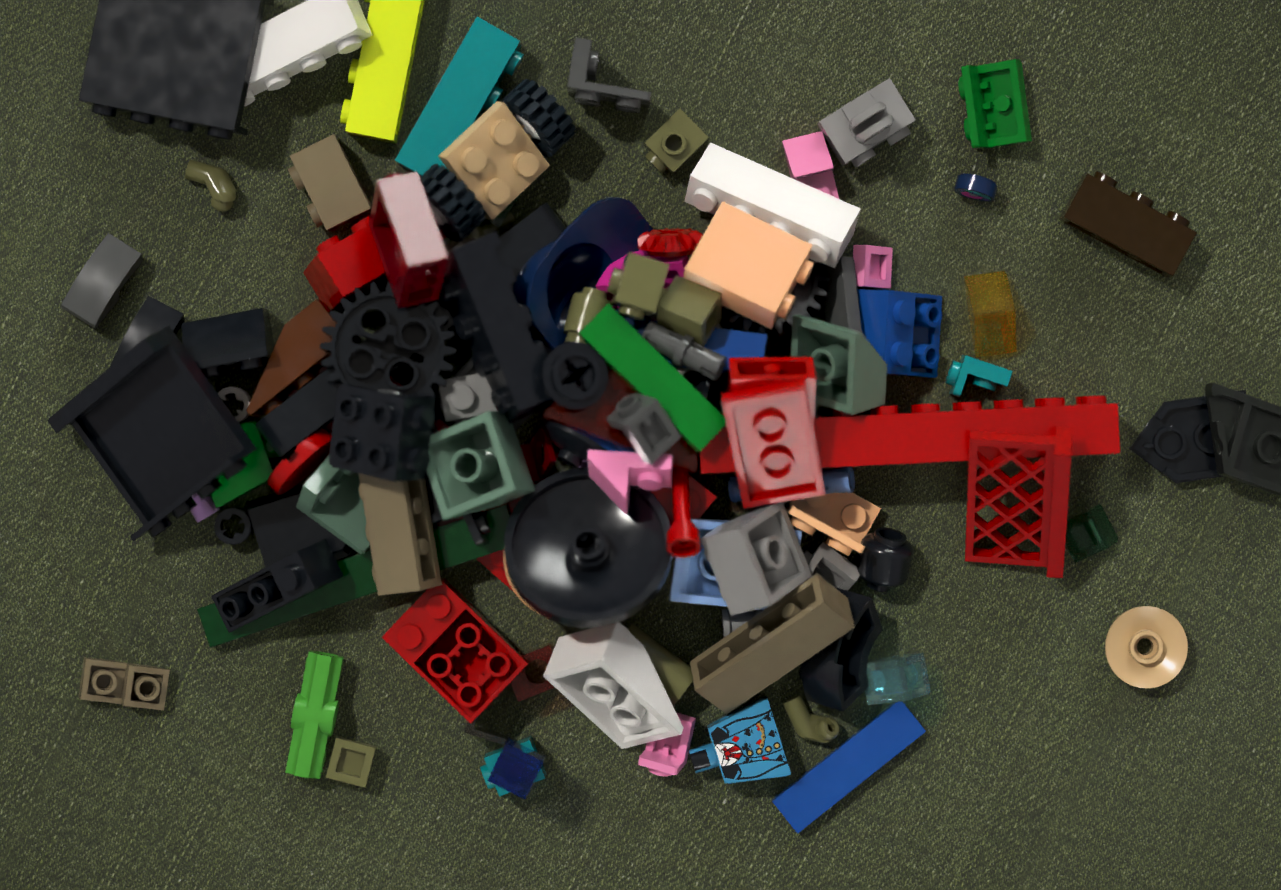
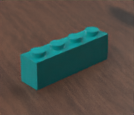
(462, 94)

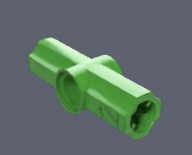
(314, 714)

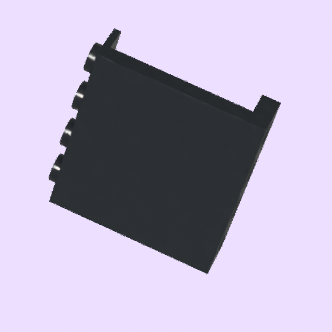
(174, 61)
(158, 430)

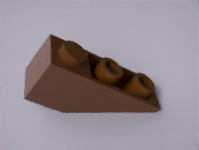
(293, 359)

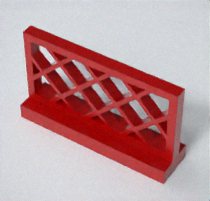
(1053, 493)

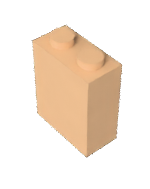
(750, 265)

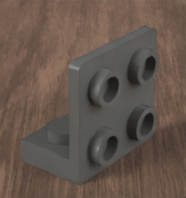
(584, 67)

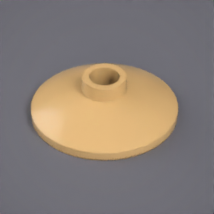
(1167, 649)

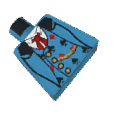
(743, 745)

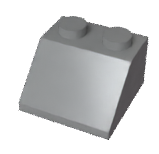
(756, 558)

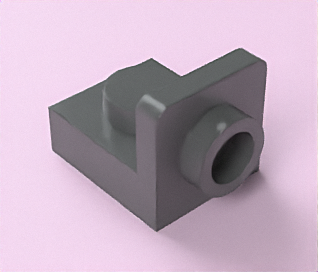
(644, 425)

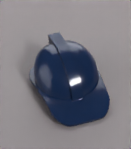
(574, 262)

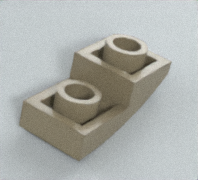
(124, 683)

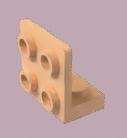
(839, 515)

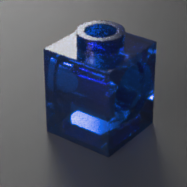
(516, 768)

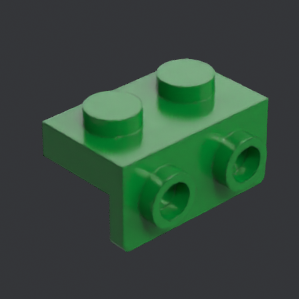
(995, 104)

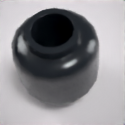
(885, 559)

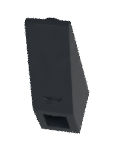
(277, 585)

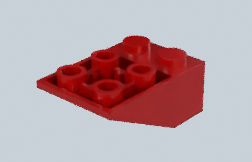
(455, 649)

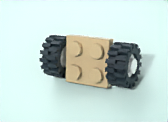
(496, 159)

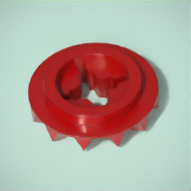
(669, 242)

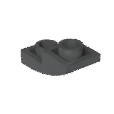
(100, 281)

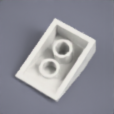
(613, 685)

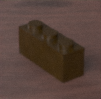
(1128, 224)

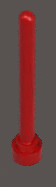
(683, 536)

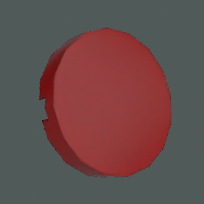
(306, 459)

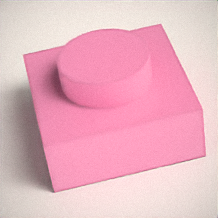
(873, 266)

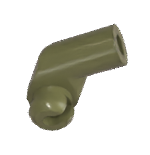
(217, 181)
(808, 725)

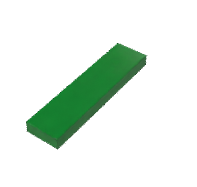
(653, 376)

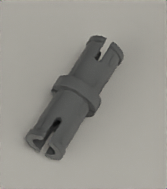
(684, 351)

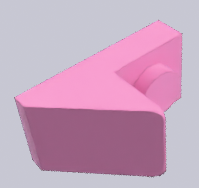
(811, 162)
(619, 470)

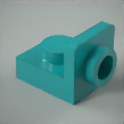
(984, 373)

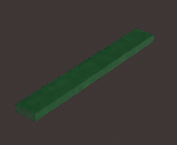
(453, 547)

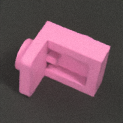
(670, 754)

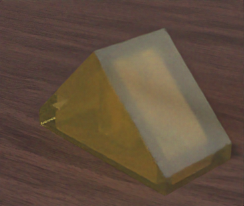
(991, 313)

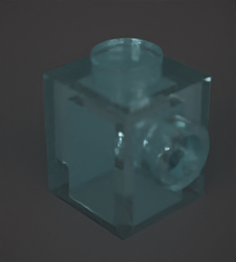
(888, 679)

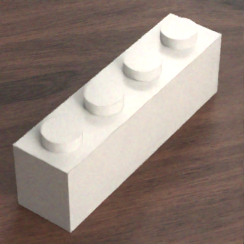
(303, 40)
(775, 200)

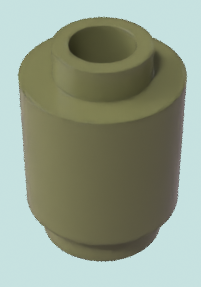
(582, 310)

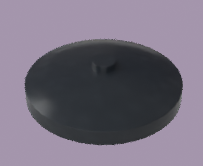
(583, 556)

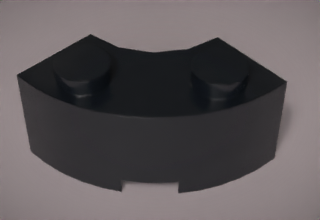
(839, 671)

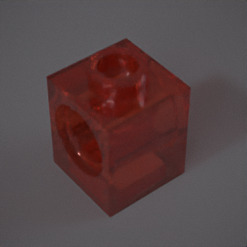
(522, 684)

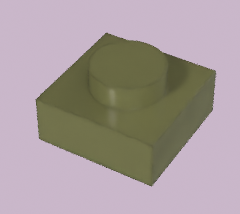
(351, 761)

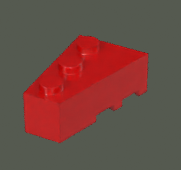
(346, 265)

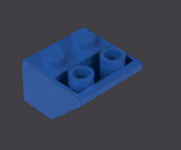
(903, 330)

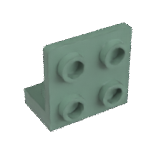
(335, 503)

